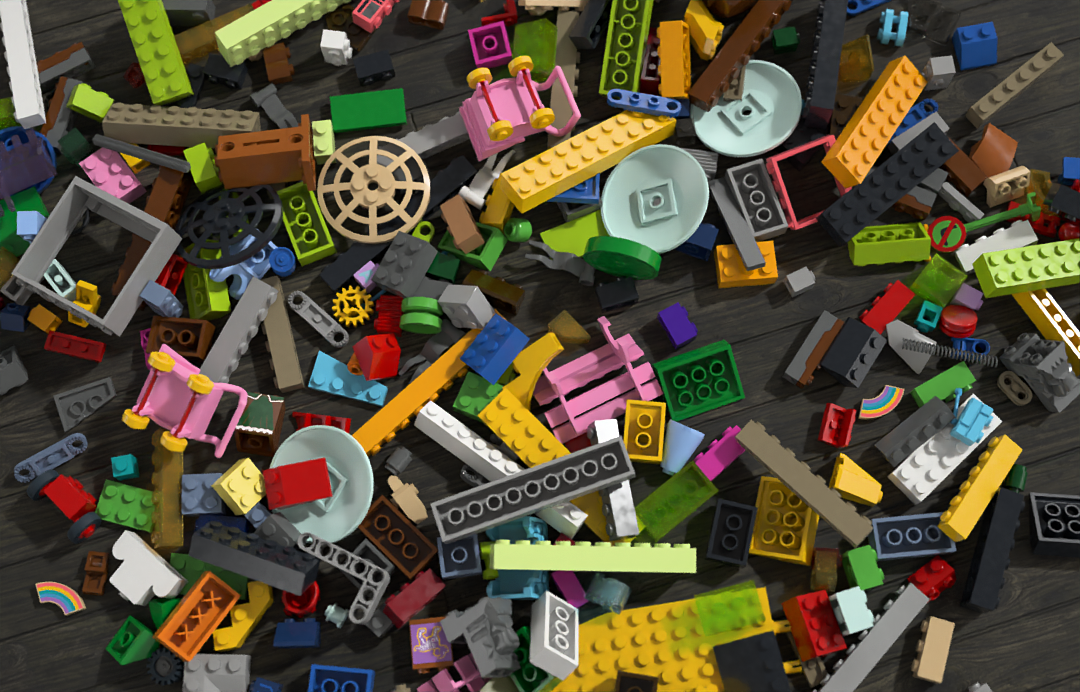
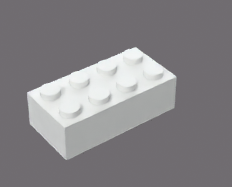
(554, 635)

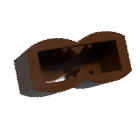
(429, 13)
(277, 63)

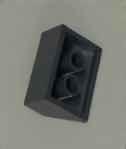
(852, 353)

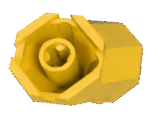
(703, 29)

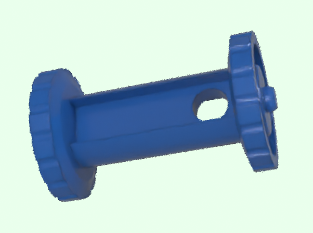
(282, 261)

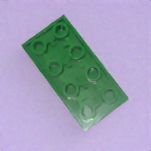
(368, 110)

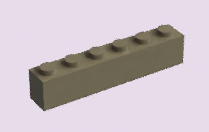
(1014, 85)
(281, 342)

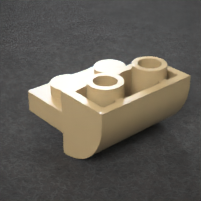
(1007, 185)

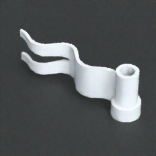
(483, 180)

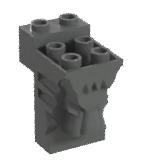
(1044, 369)
(489, 635)

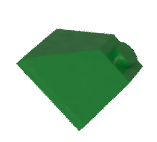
(132, 642)

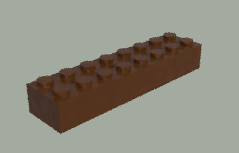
(166, 205)

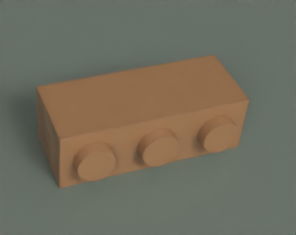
(461, 224)

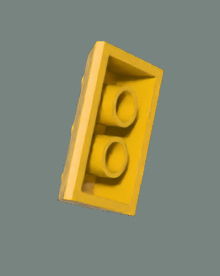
(498, 208)

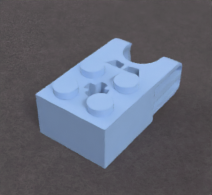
(244, 271)

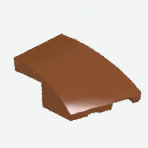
(994, 151)

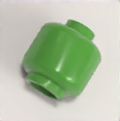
(518, 230)

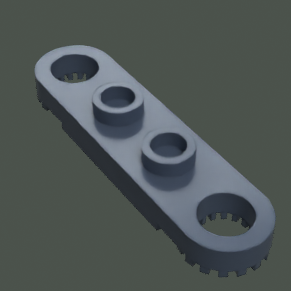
(50, 457)

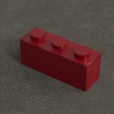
(413, 597)

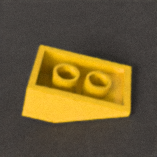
(644, 430)

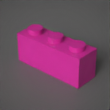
(720, 454)

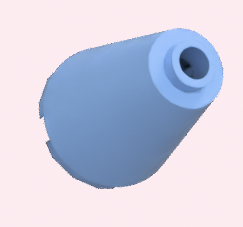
(678, 446)

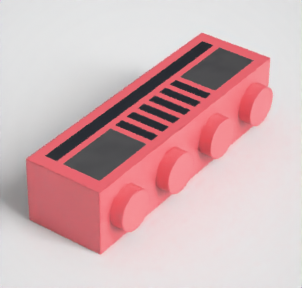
(371, 12)

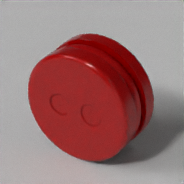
(958, 321)

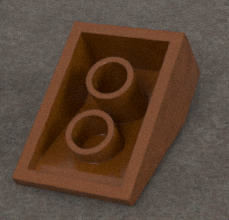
(185, 336)

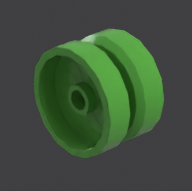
(421, 315)

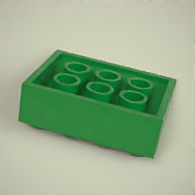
(24, 201)
(699, 380)

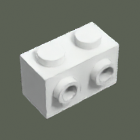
(335, 47)

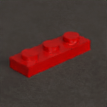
(75, 346)

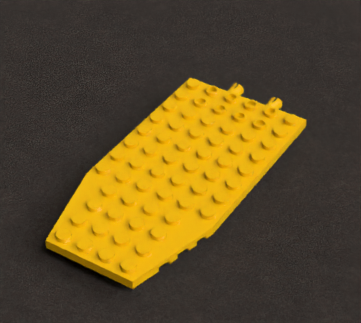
(658, 643)

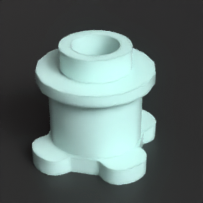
(336, 615)

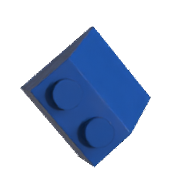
(975, 45)

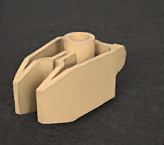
(406, 498)

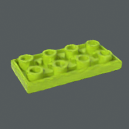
(573, 235)

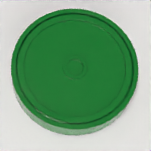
(622, 257)

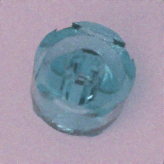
(608, 593)

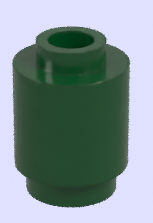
(1016, 478)

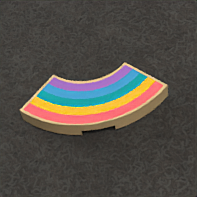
(881, 404)
(61, 595)

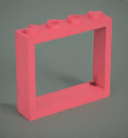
(779, 186)

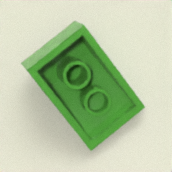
(484, 255)

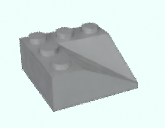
(217, 673)

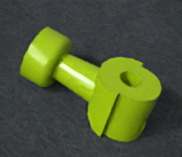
(484, 548)

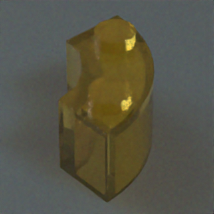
(1040, 184)

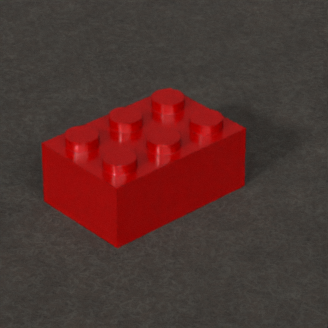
(813, 625)

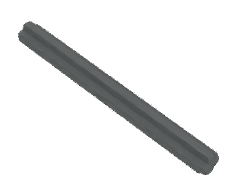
(141, 153)

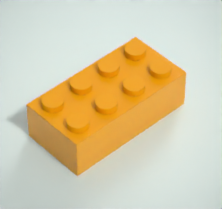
(675, 59)

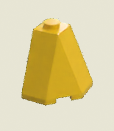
(854, 482)

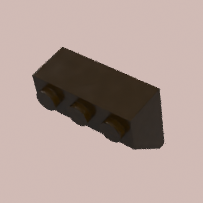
(497, 291)

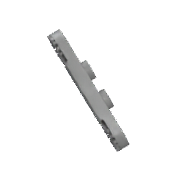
(318, 319)

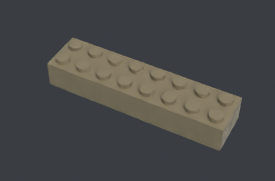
(175, 125)

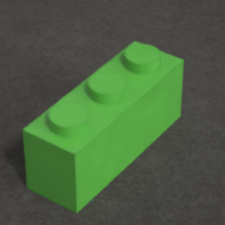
(944, 385)

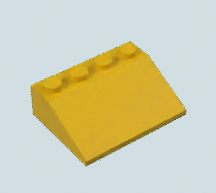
(783, 524)

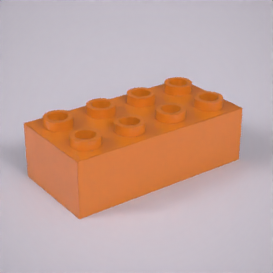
(196, 616)

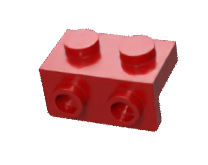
(836, 425)
(933, 578)

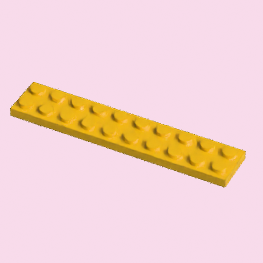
(536, 446)

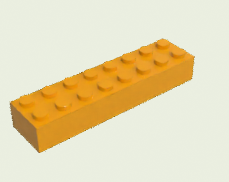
(874, 122)

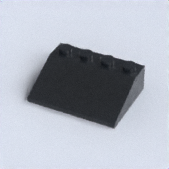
(1054, 524)
(752, 664)

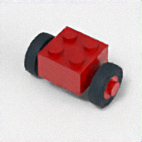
(71, 499)

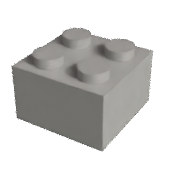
(466, 306)

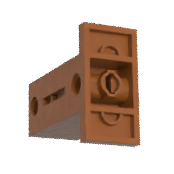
(267, 157)

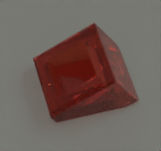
(134, 75)

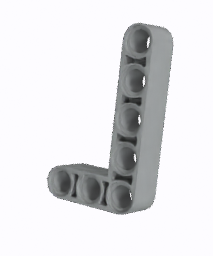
(351, 567)

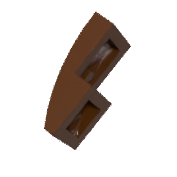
(96, 573)

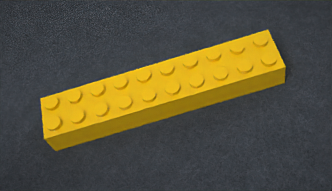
(582, 157)

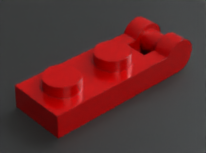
(1037, 225)

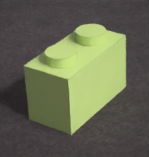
(323, 141)

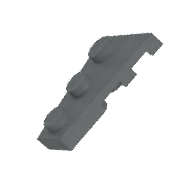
(83, 401)

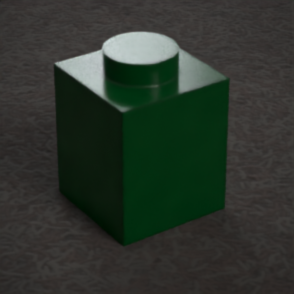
(785, 40)

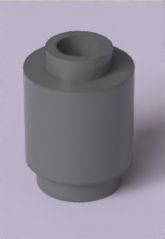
(398, 461)

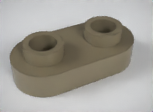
(1015, 387)

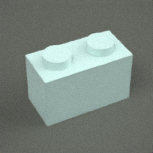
(61, 281)

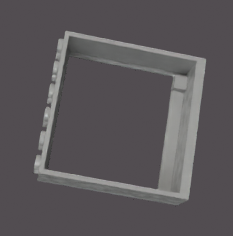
(57, 229)

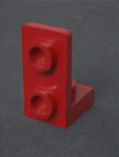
(509, 17)

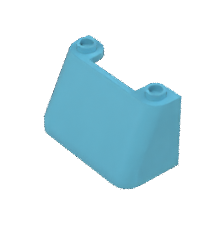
(518, 583)

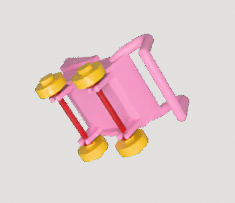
(510, 108)
(181, 402)

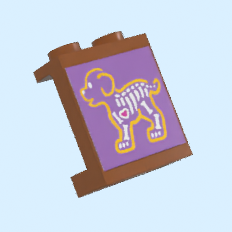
(429, 645)

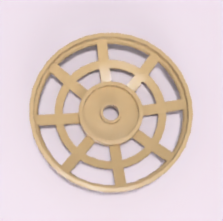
(377, 198)

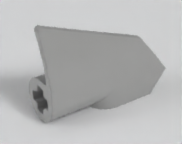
(896, 332)

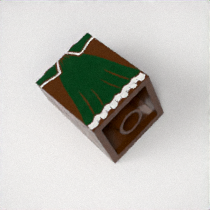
(260, 424)

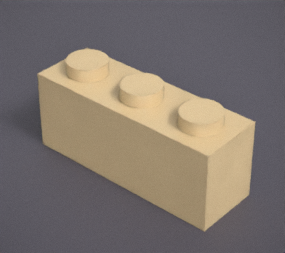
(932, 649)

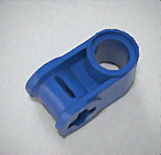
(969, 345)

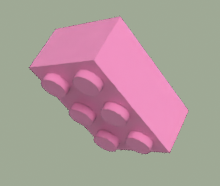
(112, 175)

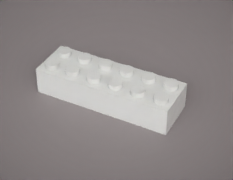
(935, 460)

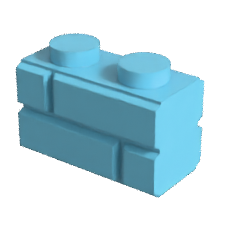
(972, 421)

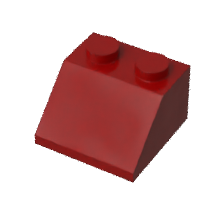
(378, 356)

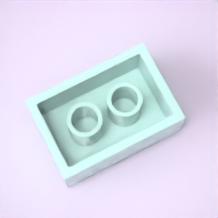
(851, 611)

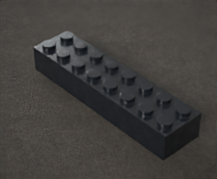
(824, 63)
(887, 184)

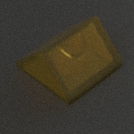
(856, 60)

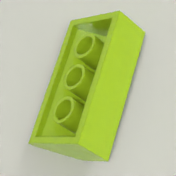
(890, 244)
(205, 297)

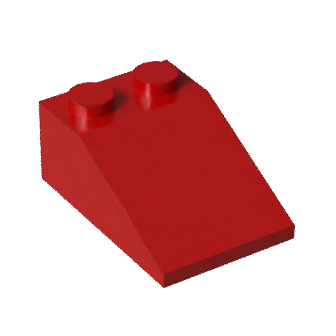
(297, 484)

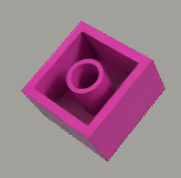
(490, 45)

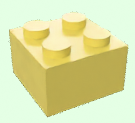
(241, 486)

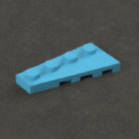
(335, 378)

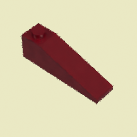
(650, 78)

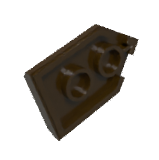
(342, 20)

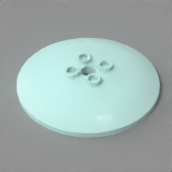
(774, 116)
(642, 178)
(349, 480)

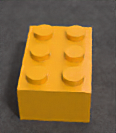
(733, 273)

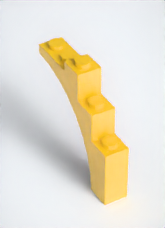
(530, 365)

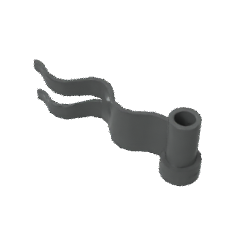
(273, 106)
(564, 261)
(434, 348)

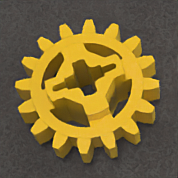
(357, 299)

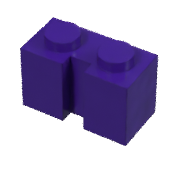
(677, 325)

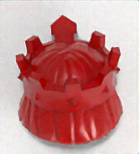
(301, 604)

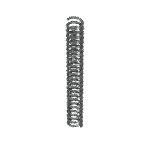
(950, 350)

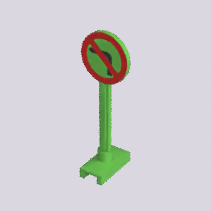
(949, 233)

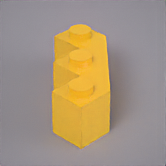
(244, 617)

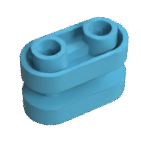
(885, 33)

